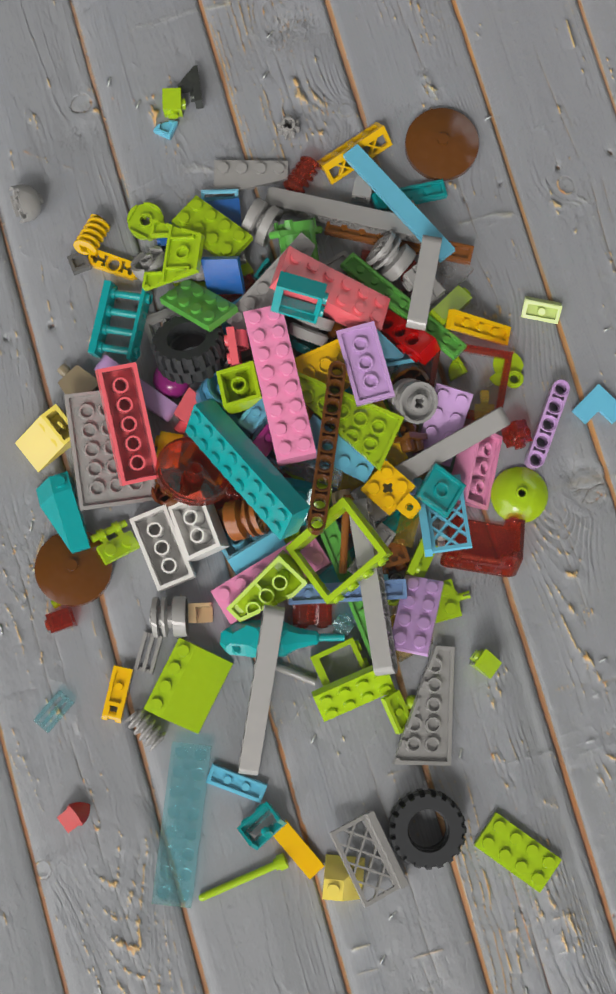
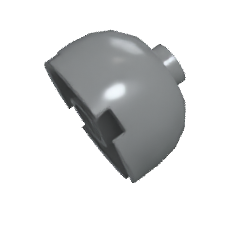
(25, 202)
(148, 262)

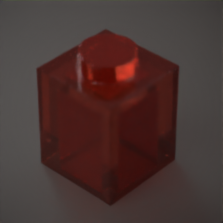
(60, 620)

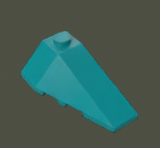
(61, 506)

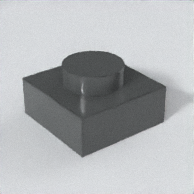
(79, 263)

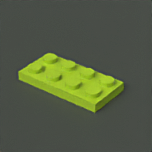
(220, 233)
(351, 692)
(517, 852)

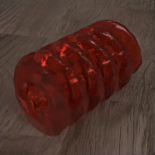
(302, 174)

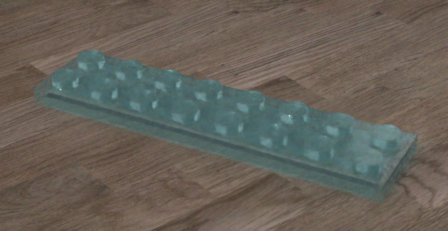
(181, 825)

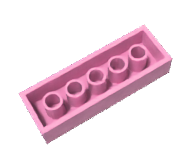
(233, 587)

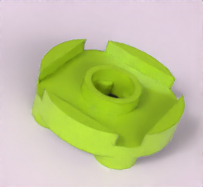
(141, 212)

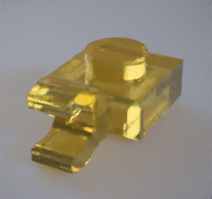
(484, 406)

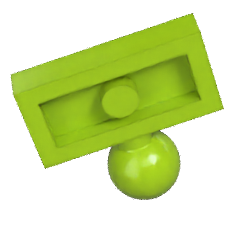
(398, 709)

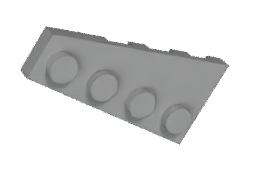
(248, 174)

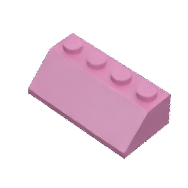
(477, 470)

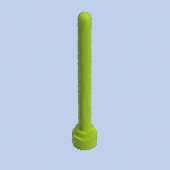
(278, 863)

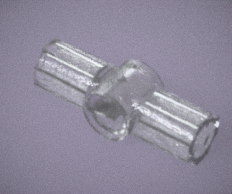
(302, 470)

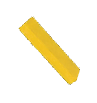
(298, 850)

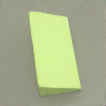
(541, 309)

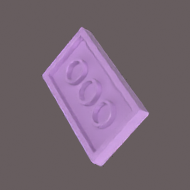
(365, 363)
(449, 415)
(417, 615)

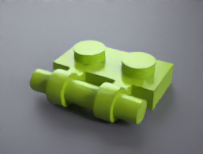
(116, 547)

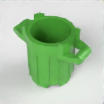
(290, 230)

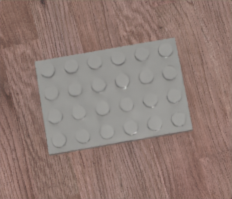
(94, 459)

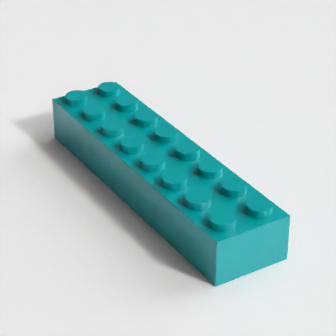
(247, 469)

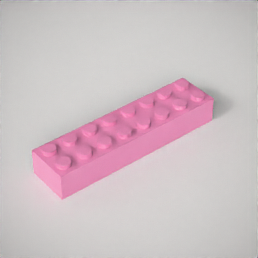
(279, 386)

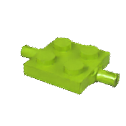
(450, 602)

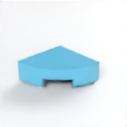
(166, 129)

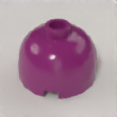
(168, 388)

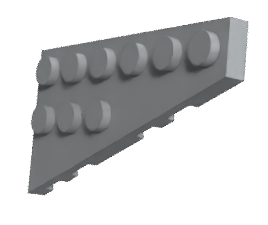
(260, 294)
(429, 724)

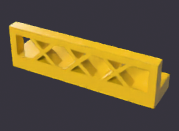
(362, 139)

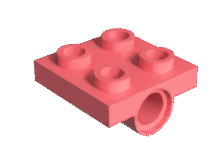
(236, 342)

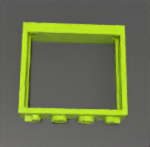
(366, 571)

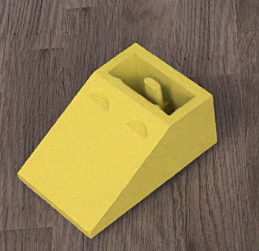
(46, 438)

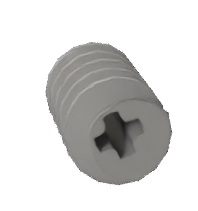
(146, 728)

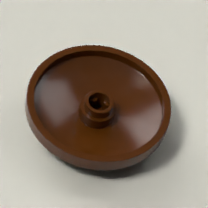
(441, 144)
(71, 577)

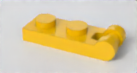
(117, 693)

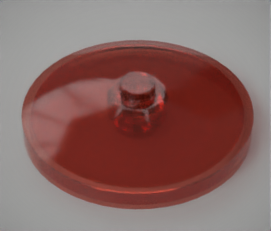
(189, 474)

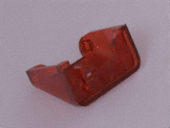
(494, 549)

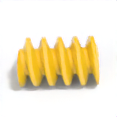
(91, 235)

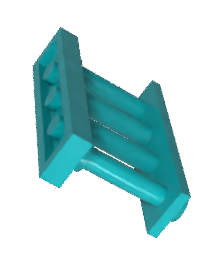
(104, 313)

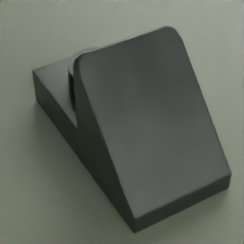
(192, 85)

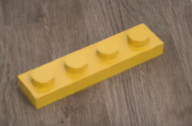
(478, 327)

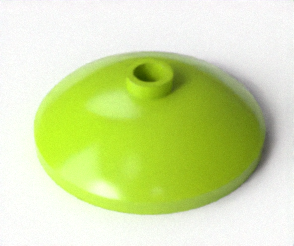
(507, 500)

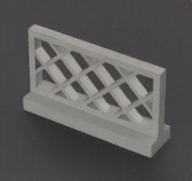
(384, 851)

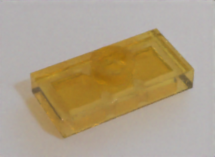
(406, 530)

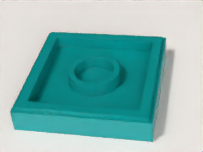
(440, 490)

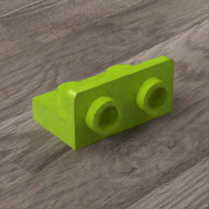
(419, 563)

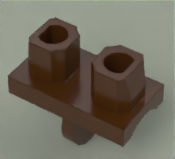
(410, 438)

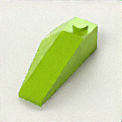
(274, 584)

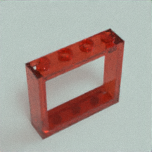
(486, 352)

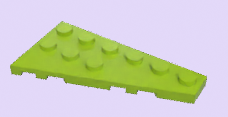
(365, 427)

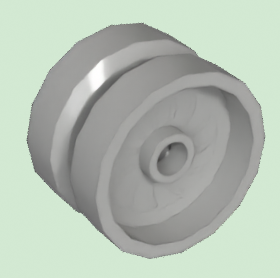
(260, 221)
(310, 331)
(413, 400)

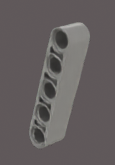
(424, 282)

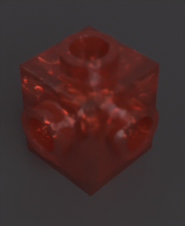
(516, 434)

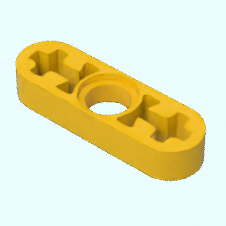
(100, 265)

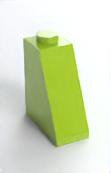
(456, 299)

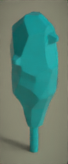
(243, 637)

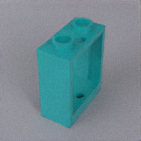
(297, 308)

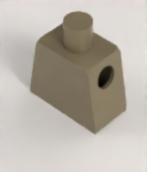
(76, 380)

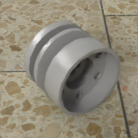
(393, 259)
(169, 616)

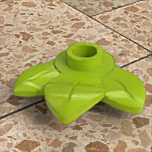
(515, 370)

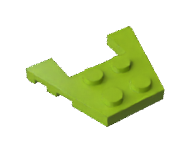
(181, 255)

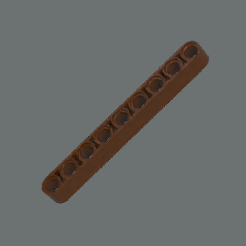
(327, 437)

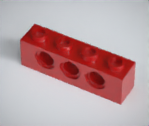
(414, 342)

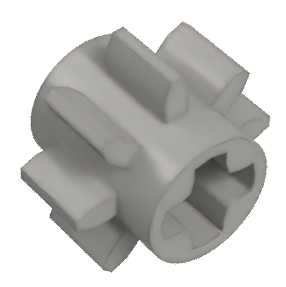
(288, 127)

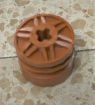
(242, 520)

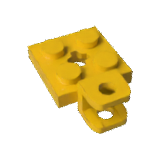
(398, 498)

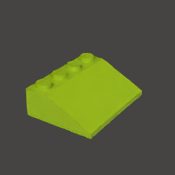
(188, 685)

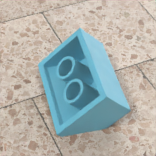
(251, 550)

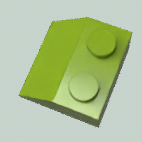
(239, 387)

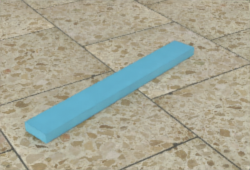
(395, 198)

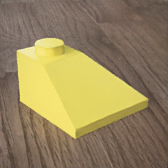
(337, 882)

